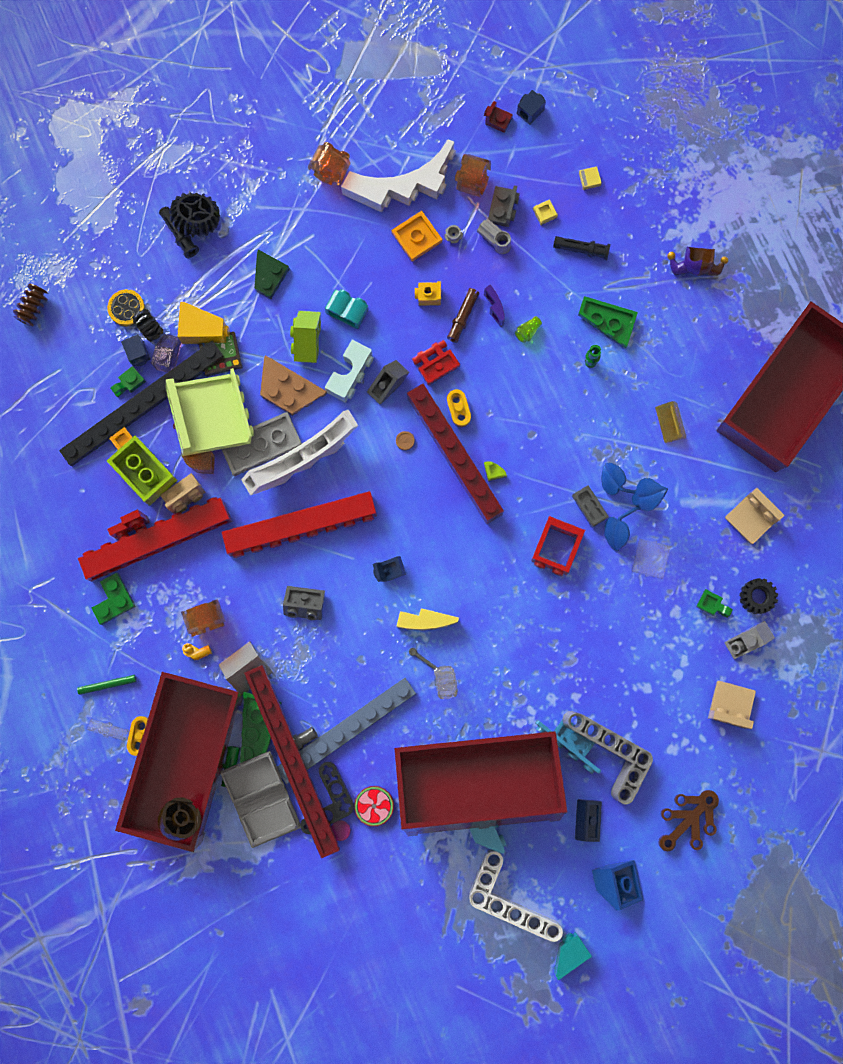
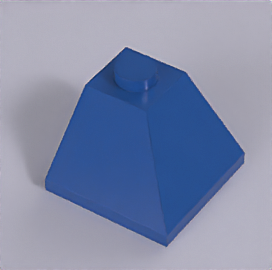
(618, 884)

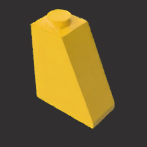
(200, 326)

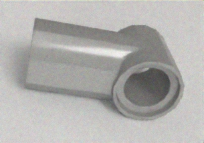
(494, 235)

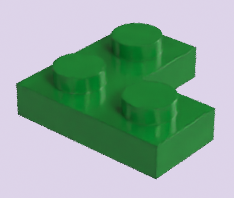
(118, 600)

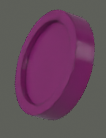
(341, 830)

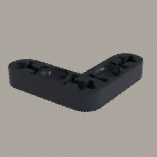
(335, 806)

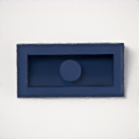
(588, 820)

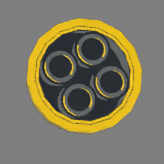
(124, 306)

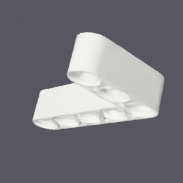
(507, 905)

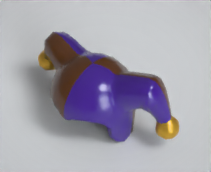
(697, 262)

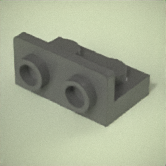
(502, 206)
(303, 603)

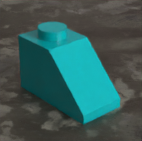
(570, 954)

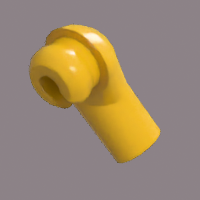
(196, 653)

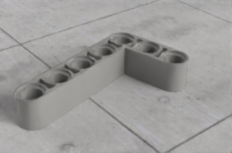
(615, 746)

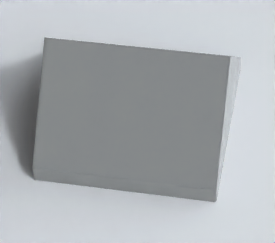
(240, 662)

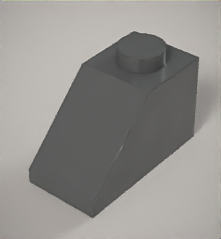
(387, 381)

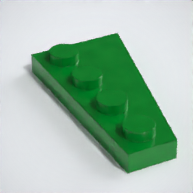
(254, 730)

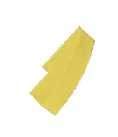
(425, 621)

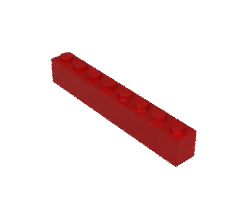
(299, 524)
(154, 539)

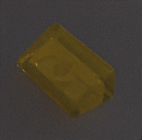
(670, 422)

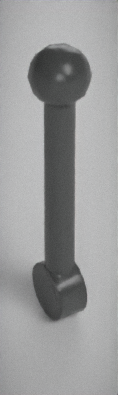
(412, 651)

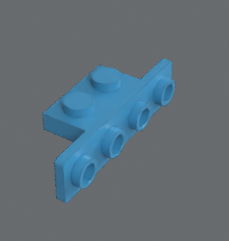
(573, 742)

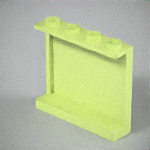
(209, 413)

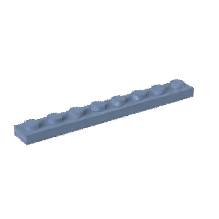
(354, 725)

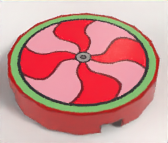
(374, 806)

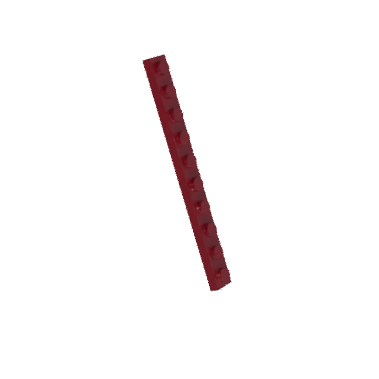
(292, 761)

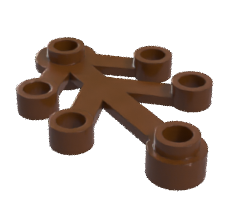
(690, 817)

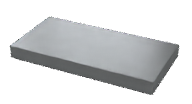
(269, 442)

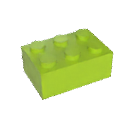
(142, 470)

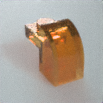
(201, 462)

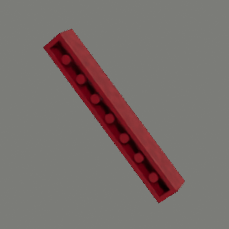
(455, 454)

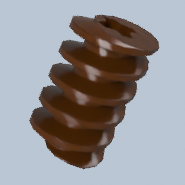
(30, 304)

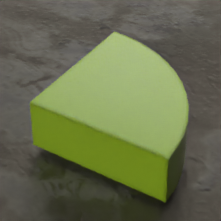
(494, 471)

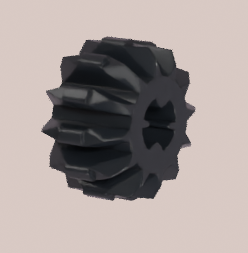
(147, 325)

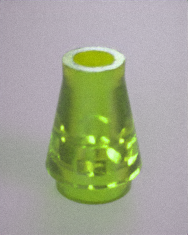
(527, 330)

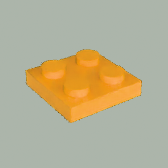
(416, 236)

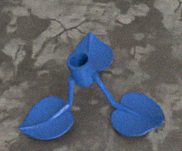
(645, 497)

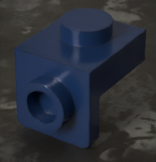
(389, 569)

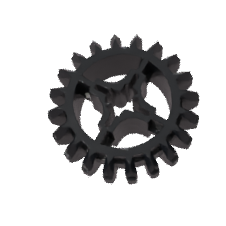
(194, 214)

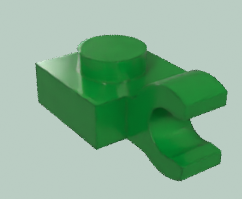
(129, 380)
(711, 603)

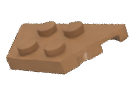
(287, 388)

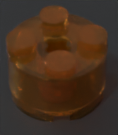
(329, 164)
(473, 175)
(202, 617)

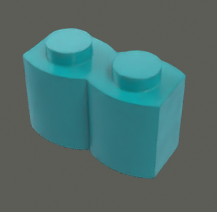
(346, 308)

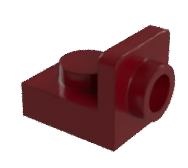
(497, 117)

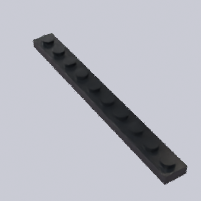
(139, 404)

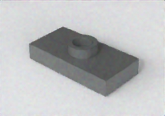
(590, 506)

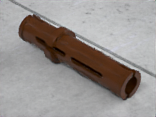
(459, 323)

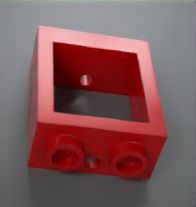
(567, 529)

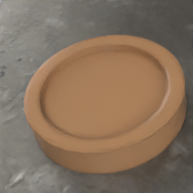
(405, 440)

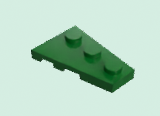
(609, 319)

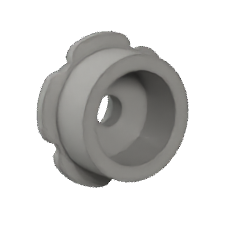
(453, 229)

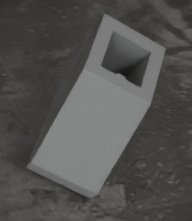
(749, 640)

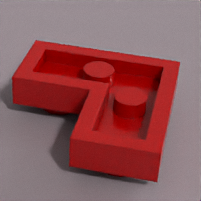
(130, 522)

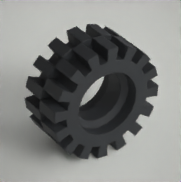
(769, 591)

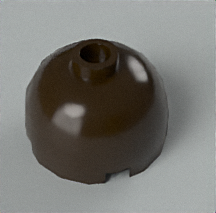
(179, 819)

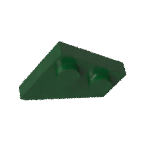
(268, 274)

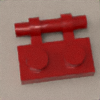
(439, 366)

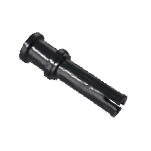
(181, 240)
(590, 248)

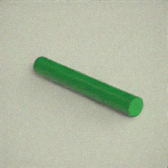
(106, 684)

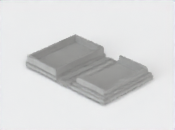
(260, 799)

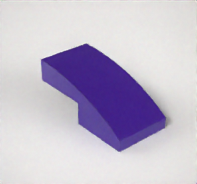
(496, 309)

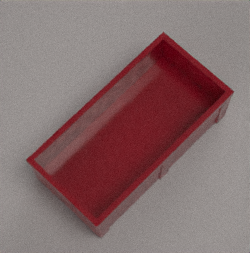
(790, 391)
(179, 755)
(480, 783)

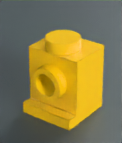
(432, 298)

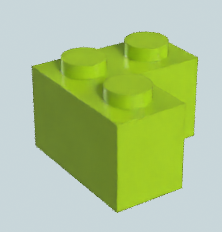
(306, 336)

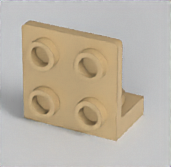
(183, 494)
(754, 516)
(732, 705)

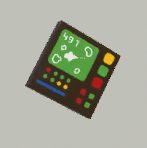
(231, 356)

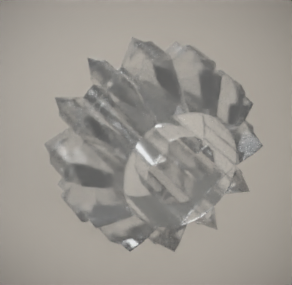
(445, 682)

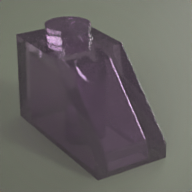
(166, 353)

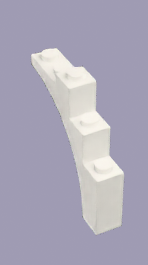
(403, 188)
(302, 457)

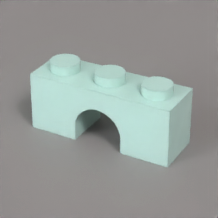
(343, 385)

